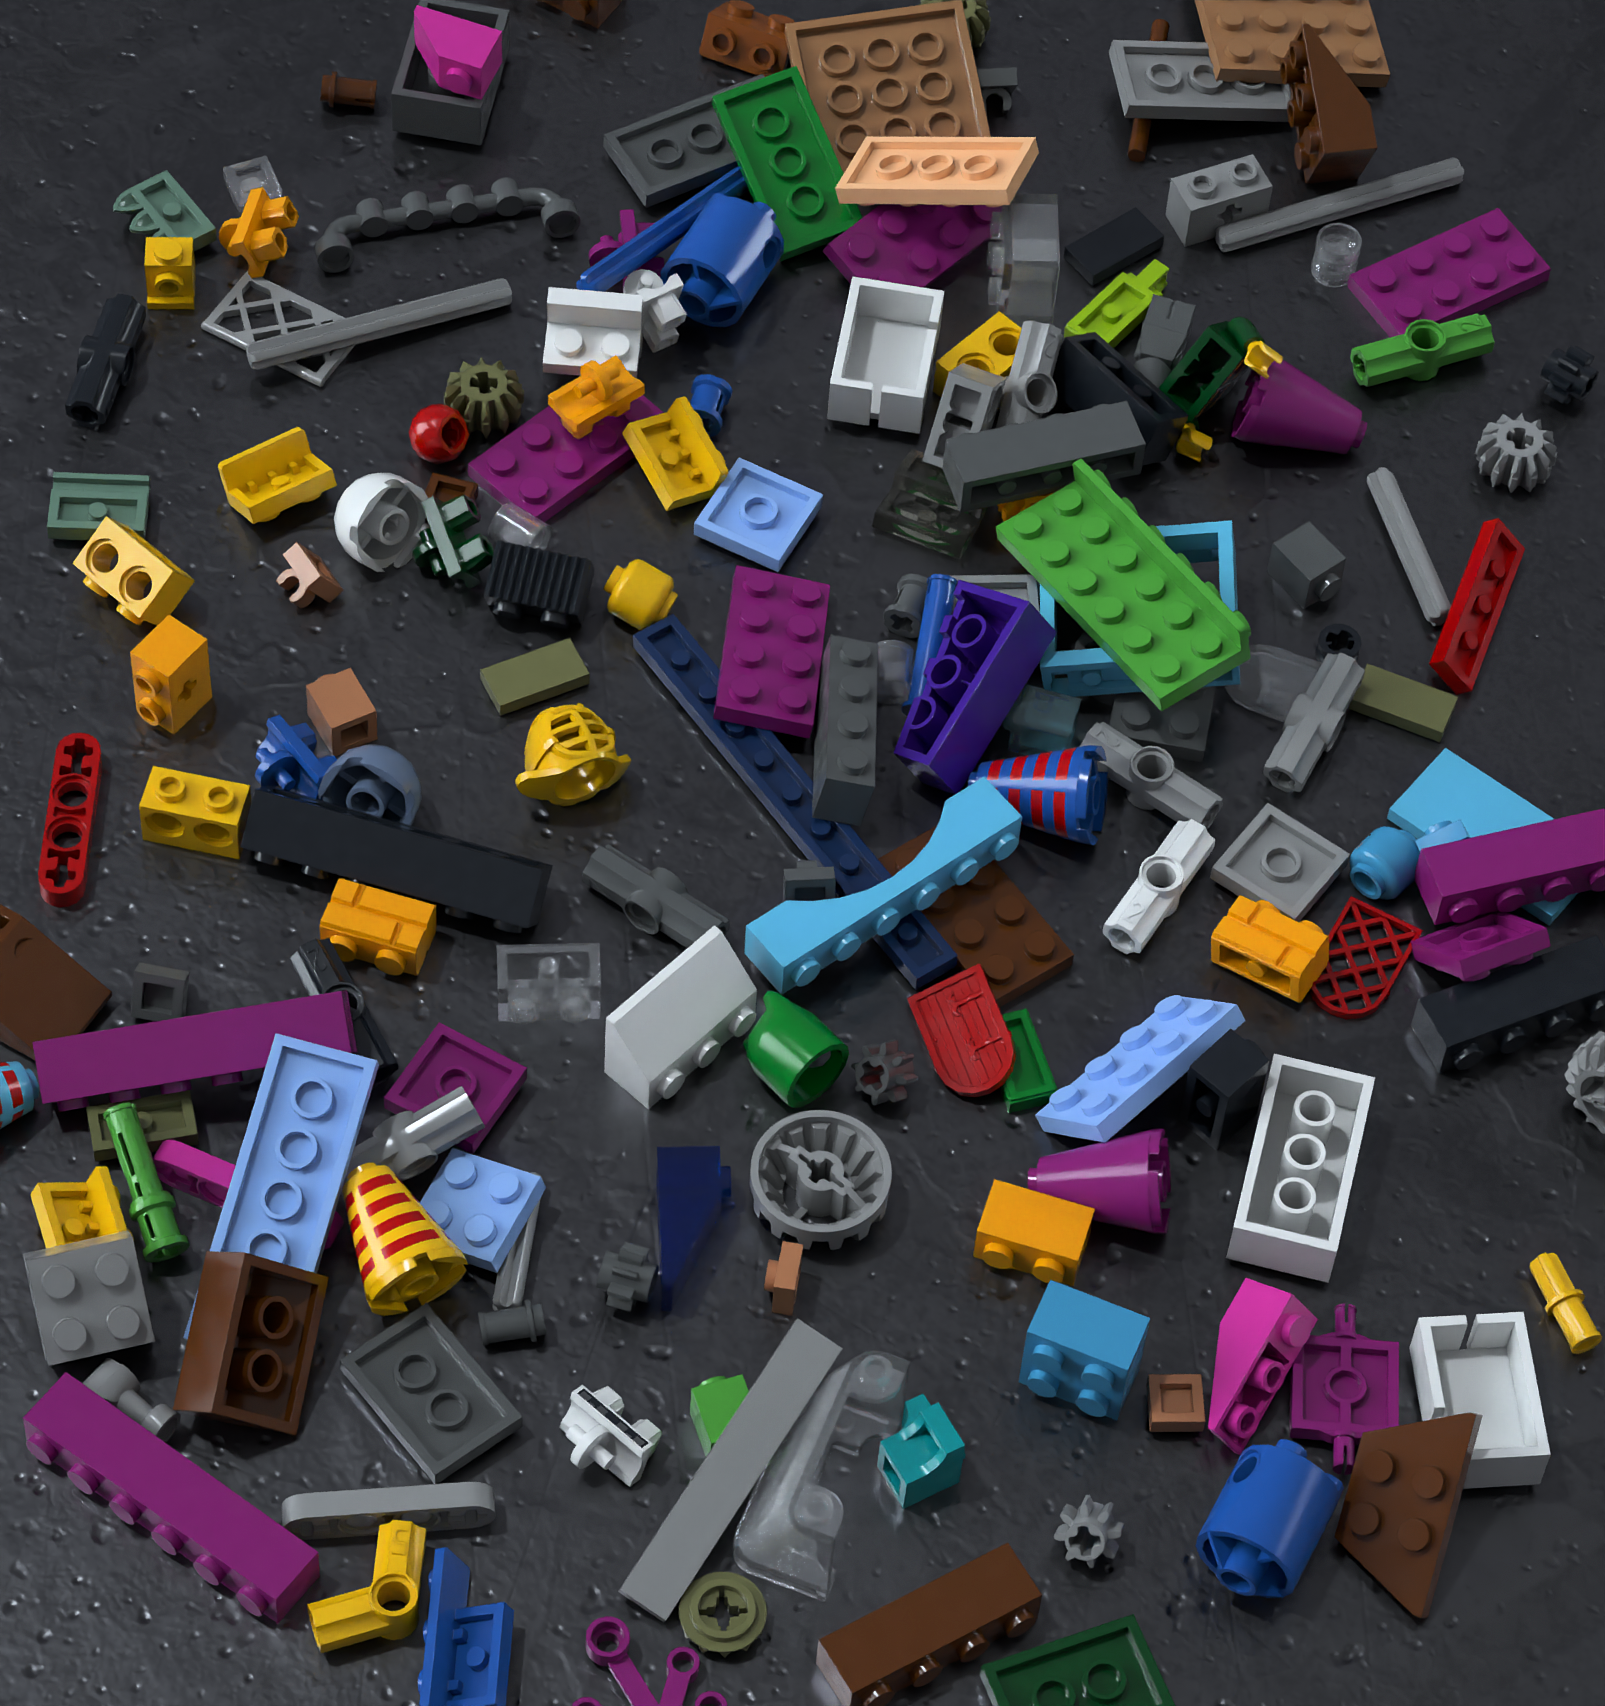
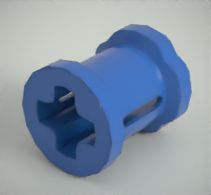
(708, 399)

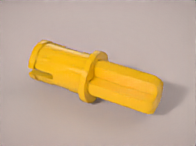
(1565, 1303)

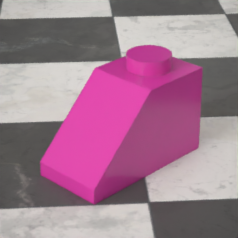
(458, 51)

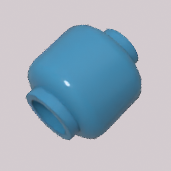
(1384, 863)

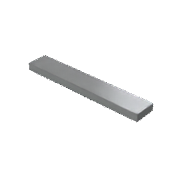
(730, 1470)

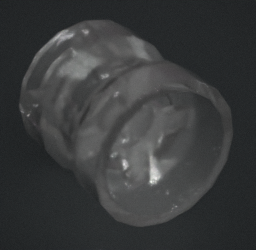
(1336, 254)

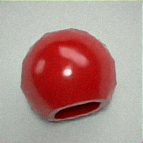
(438, 433)

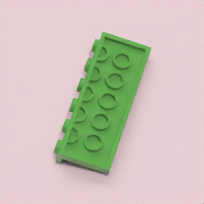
(1127, 588)

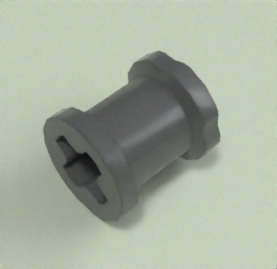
(907, 610)

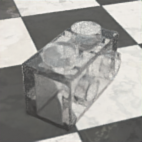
(548, 982)

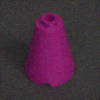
(1296, 413)
(1116, 1178)

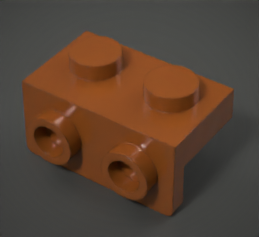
(746, 38)

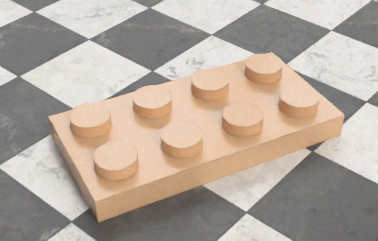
(937, 171)

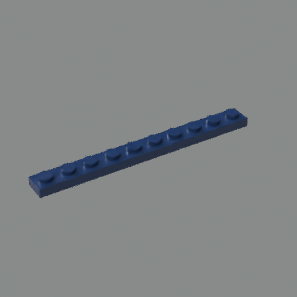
(787, 794)

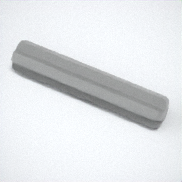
(513, 1271)

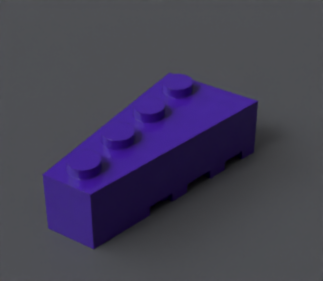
(971, 684)

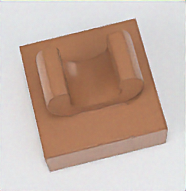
(311, 575)

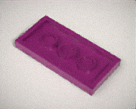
(910, 242)
(1450, 274)
(549, 468)
(772, 652)

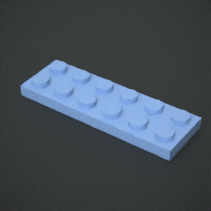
(295, 1154)

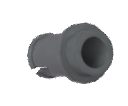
(512, 1323)

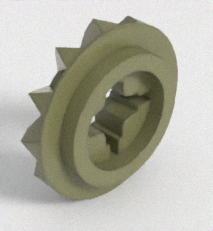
(740, 1597)

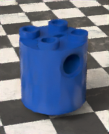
(725, 259)
(1268, 1520)

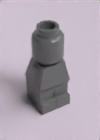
(1163, 338)

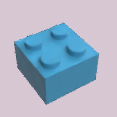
(1083, 1350)

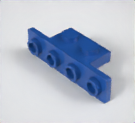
(463, 1645)

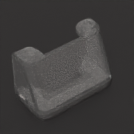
(790, 1519)

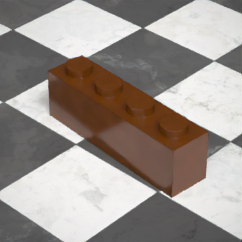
(930, 1629)

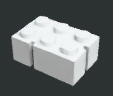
(885, 354)
(1487, 1379)

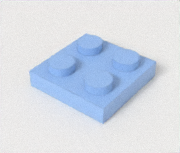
(758, 514)
(482, 1205)

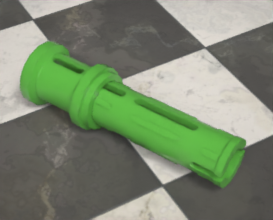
(150, 1204)

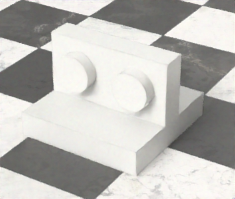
(592, 327)

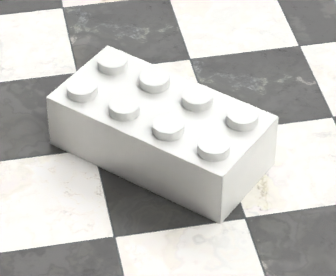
(1301, 1168)

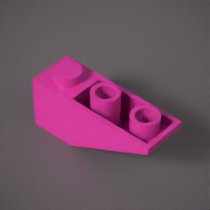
(1253, 1355)

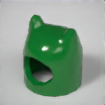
(785, 1046)

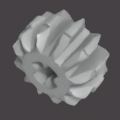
(1516, 453)

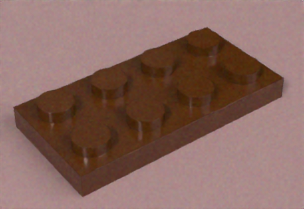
(992, 926)

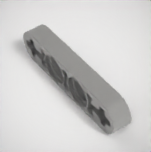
(363, 1510)

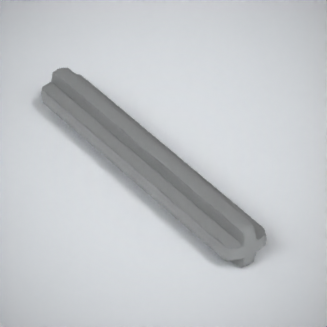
(1409, 546)

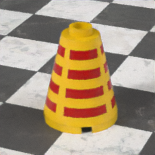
(397, 1242)

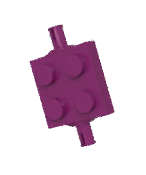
(1343, 1388)

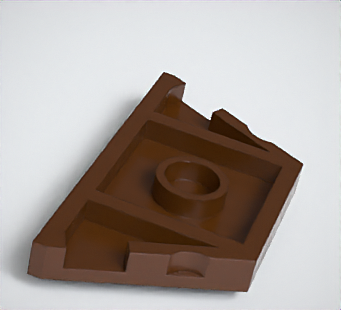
(1406, 1503)

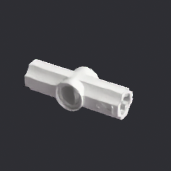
(1147, 905)

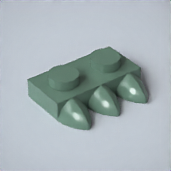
(165, 211)

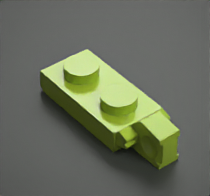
(1120, 305)

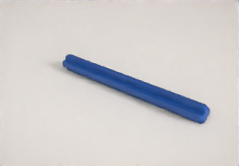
(658, 236)

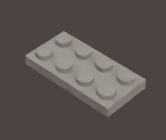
(1180, 83)

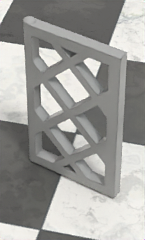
(279, 298)

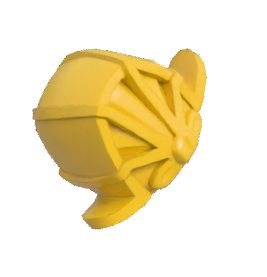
(569, 756)

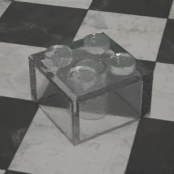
(1025, 258)

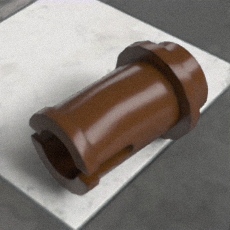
(348, 91)

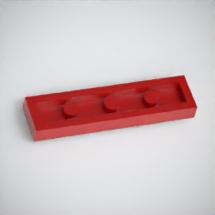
(1477, 606)

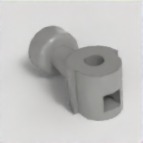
(120, 1388)

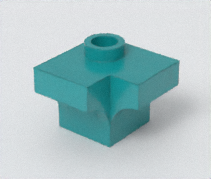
(923, 1454)

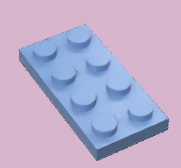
(1138, 1068)

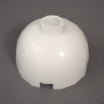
(380, 520)

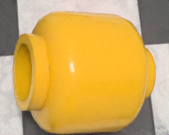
(640, 594)

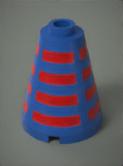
(1054, 790)

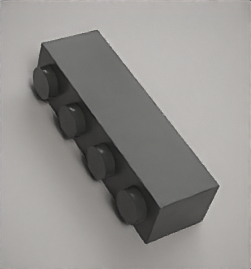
(1039, 455)
(845, 731)

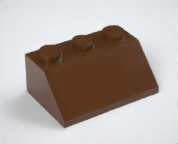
(250, 1342)

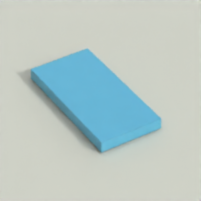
(1456, 791)

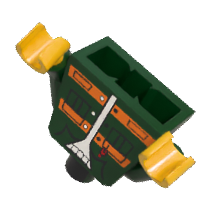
(1211, 372)

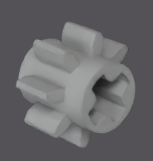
(1099, 1523)

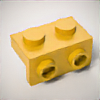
(677, 455)
(274, 476)
(78, 1209)

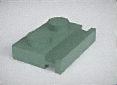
(84, 500)

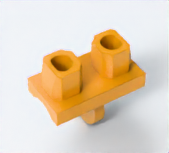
(259, 230)
(597, 393)

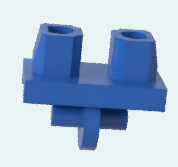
(289, 758)

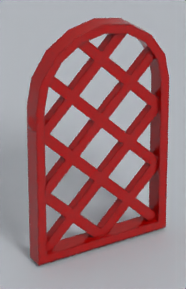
(1387, 921)

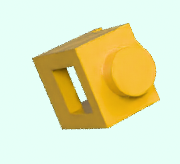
(170, 272)

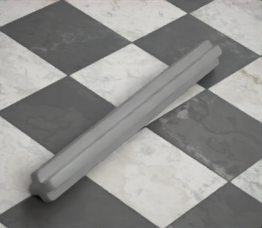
(1339, 204)
(378, 324)

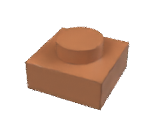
(783, 1277)
(1175, 1403)

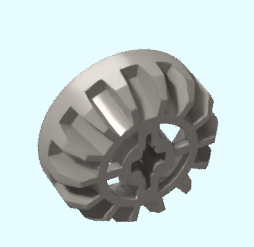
(812, 1156)

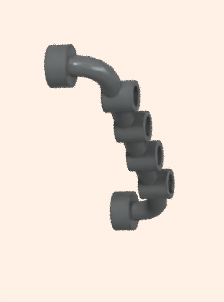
(335, 250)

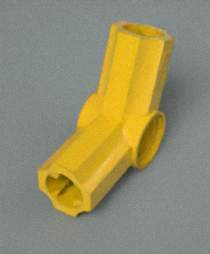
(360, 1613)

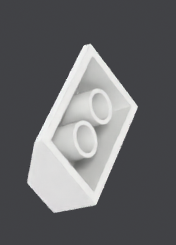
(679, 1020)

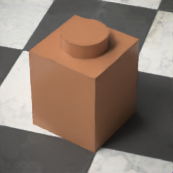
(341, 711)

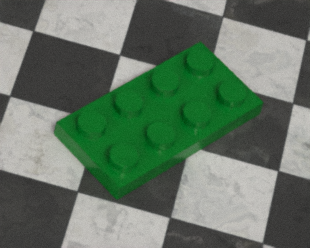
(786, 159)

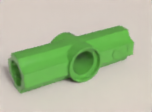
(1422, 350)

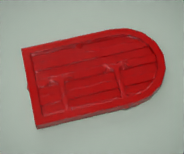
(965, 1033)

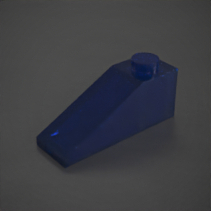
(688, 1209)

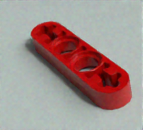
(74, 819)

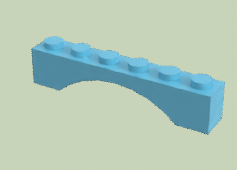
(806, 936)

